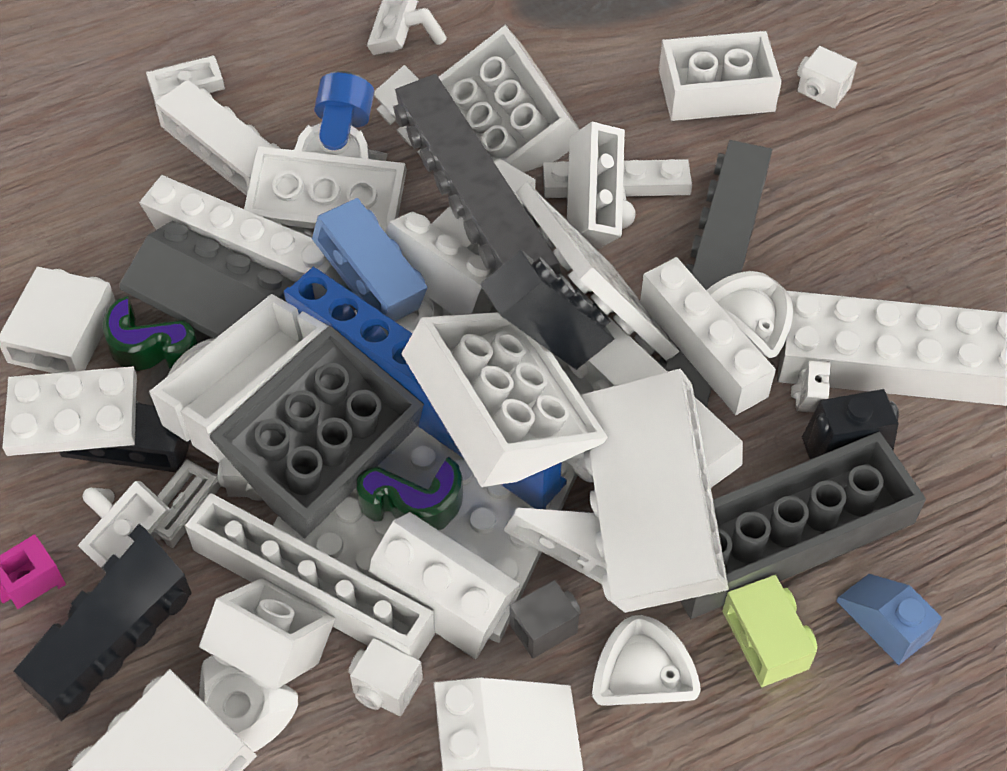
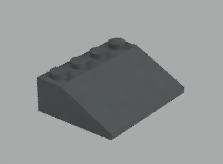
(317, 429)

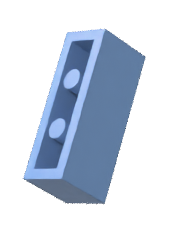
(369, 260)

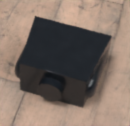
(849, 419)

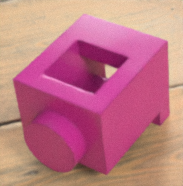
(27, 572)

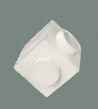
(826, 76)
(384, 677)

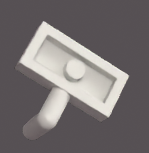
(394, 22)
(112, 532)

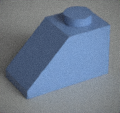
(891, 615)

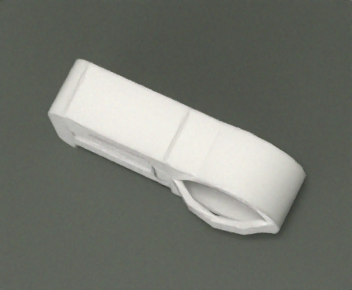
(811, 386)

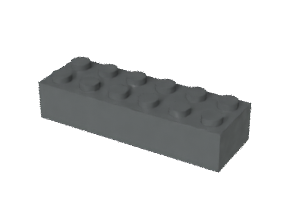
(811, 515)

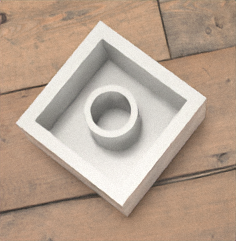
(266, 633)

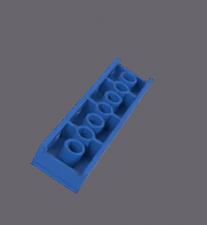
(386, 351)

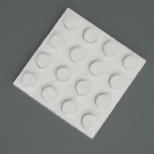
(595, 274)

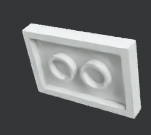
(70, 411)

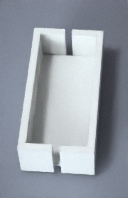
(232, 370)

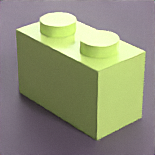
(770, 630)

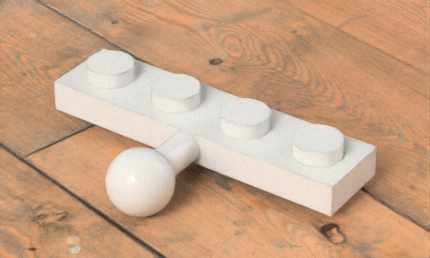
(639, 179)

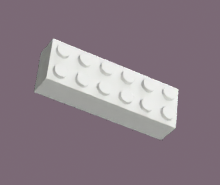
(899, 347)

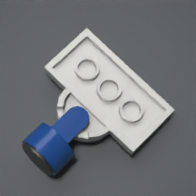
(328, 163)

